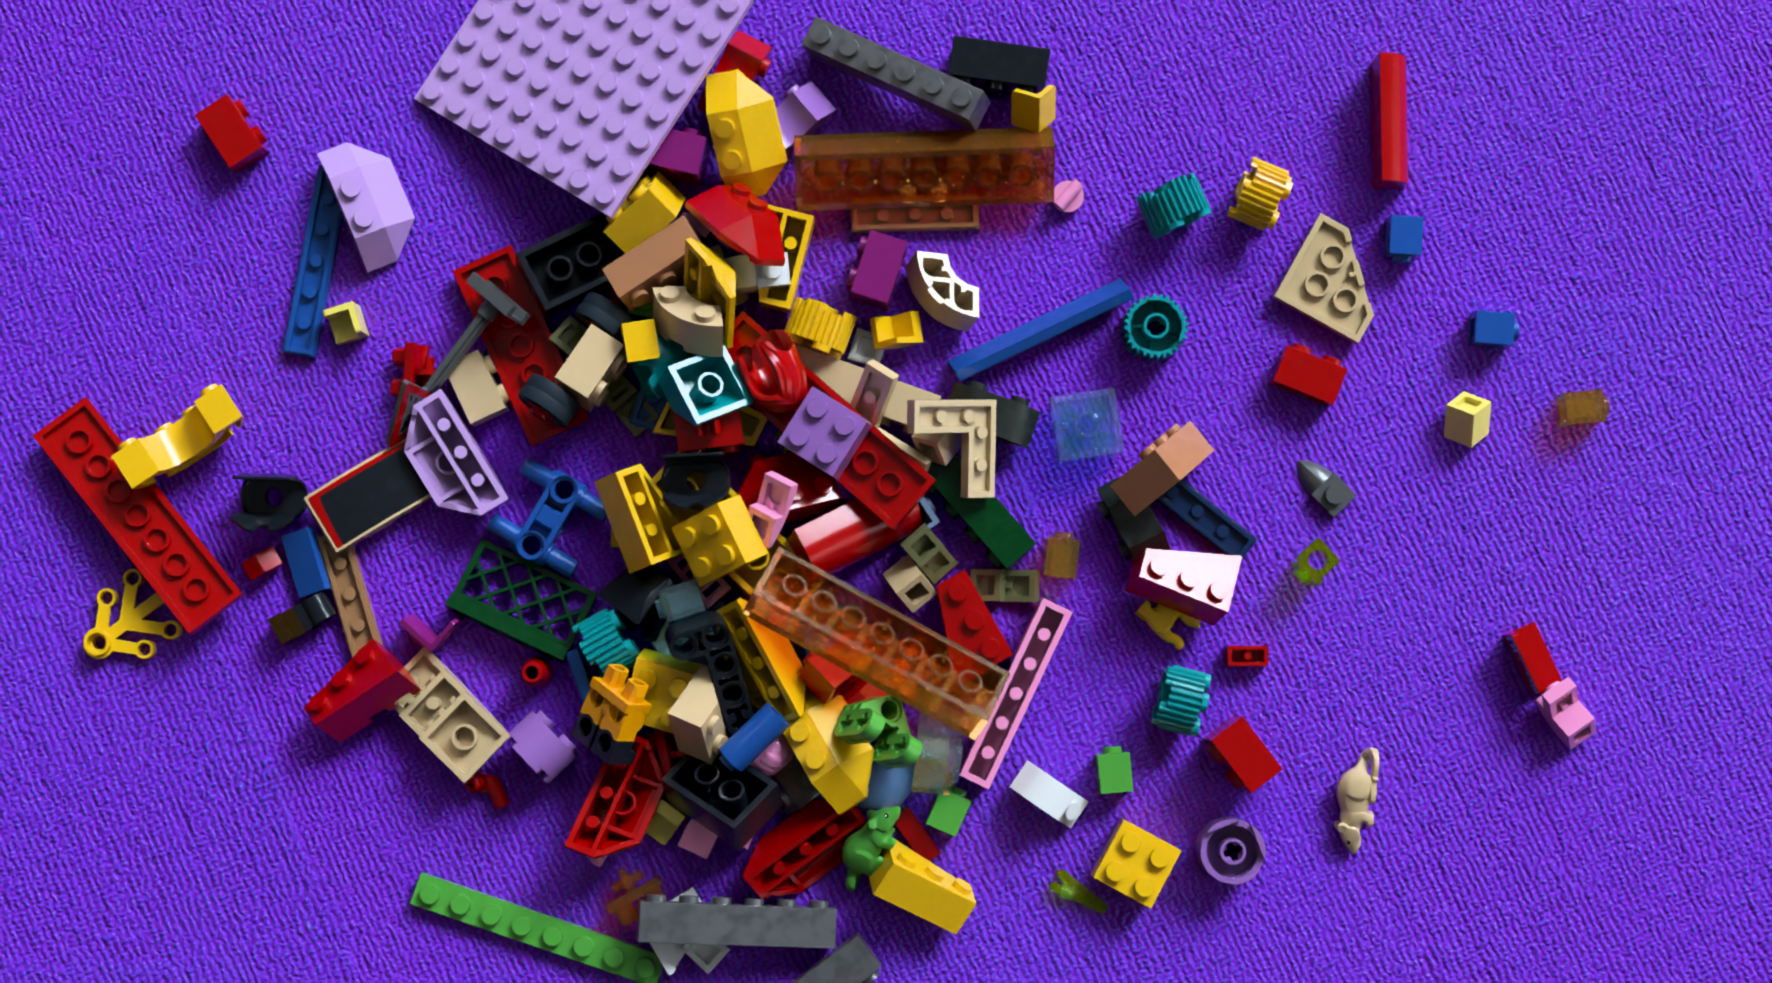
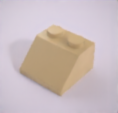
(698, 719)

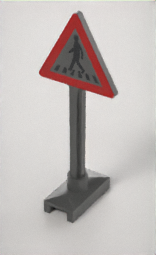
(495, 303)

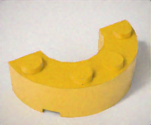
(181, 443)

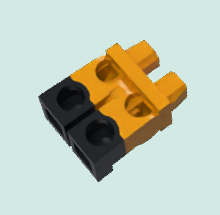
(612, 715)

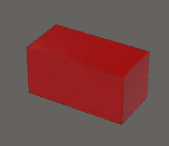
(1246, 655)

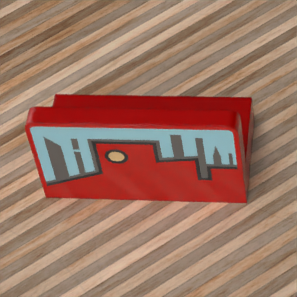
(1532, 658)

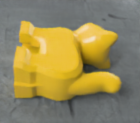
(1161, 621)

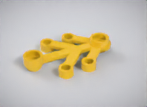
(130, 619)

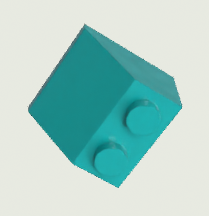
(704, 388)

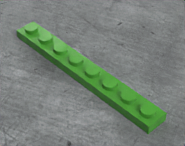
(536, 929)

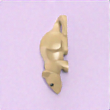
(1354, 794)

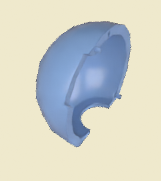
(887, 786)

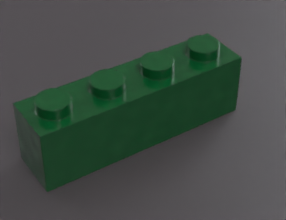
(985, 517)

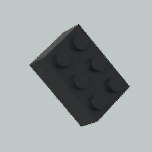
(999, 66)
(568, 265)
(722, 800)

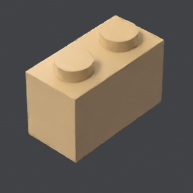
(477, 388)

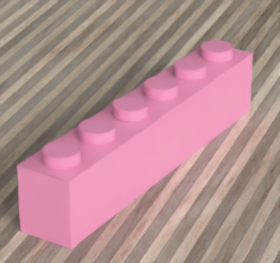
(1026, 672)

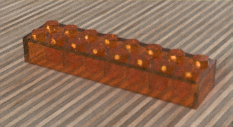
(924, 168)
(876, 643)

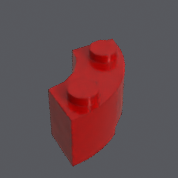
(743, 54)

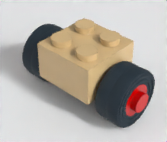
(588, 369)

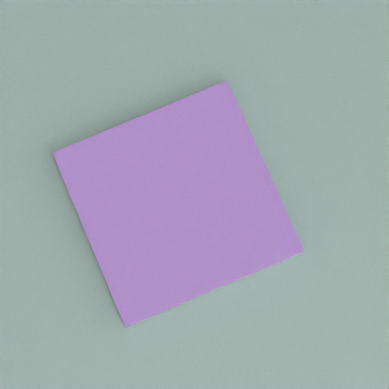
(579, 83)

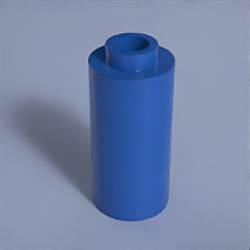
(753, 738)

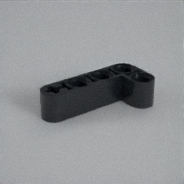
(712, 648)

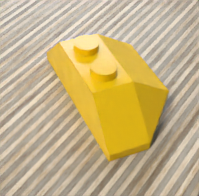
(744, 131)
(711, 282)
(766, 662)
(833, 767)

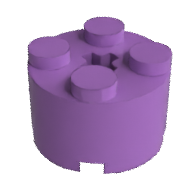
(541, 747)
(1246, 859)

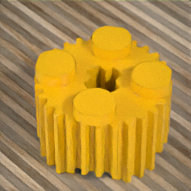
(1260, 194)
(820, 327)

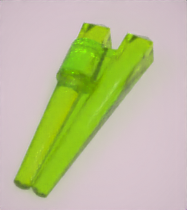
(1075, 891)

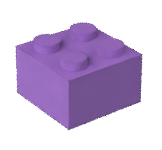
(825, 433)

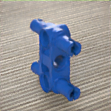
(548, 518)

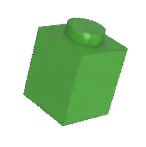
(1113, 770)
(949, 811)

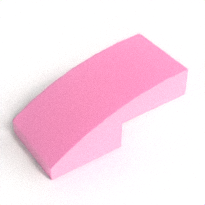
(772, 506)

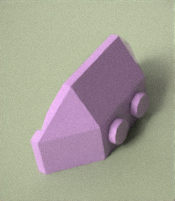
(369, 201)
(451, 458)

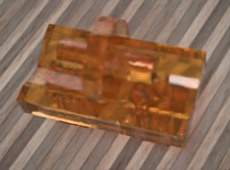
(623, 906)

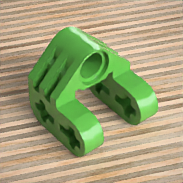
(864, 722)

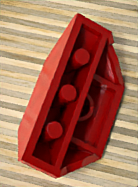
(741, 222)
(815, 493)
(619, 805)
(801, 849)

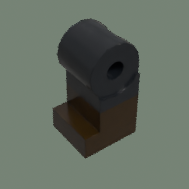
(302, 618)

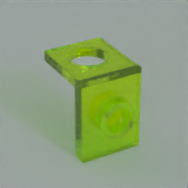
(1305, 572)

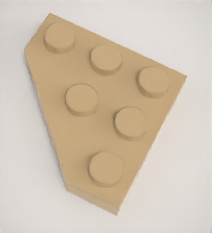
(1328, 281)

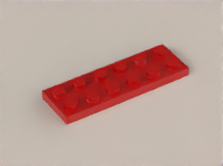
(516, 348)

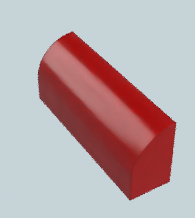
(1389, 121)
(848, 536)

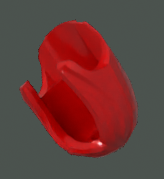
(776, 373)

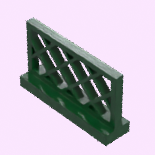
(508, 626)

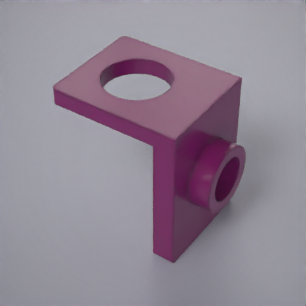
(424, 635)

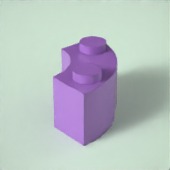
(802, 112)

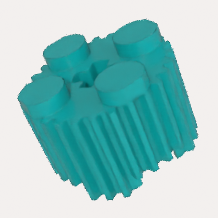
(1173, 205)
(1169, 318)
(605, 641)
(1181, 700)

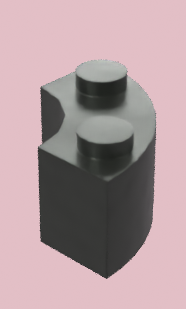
(1013, 417)
(1134, 531)

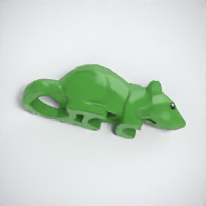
(863, 847)

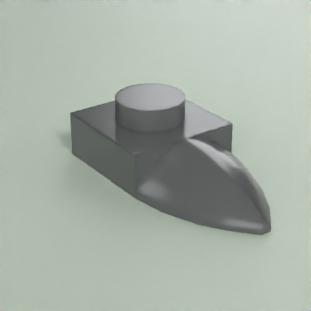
(1324, 487)

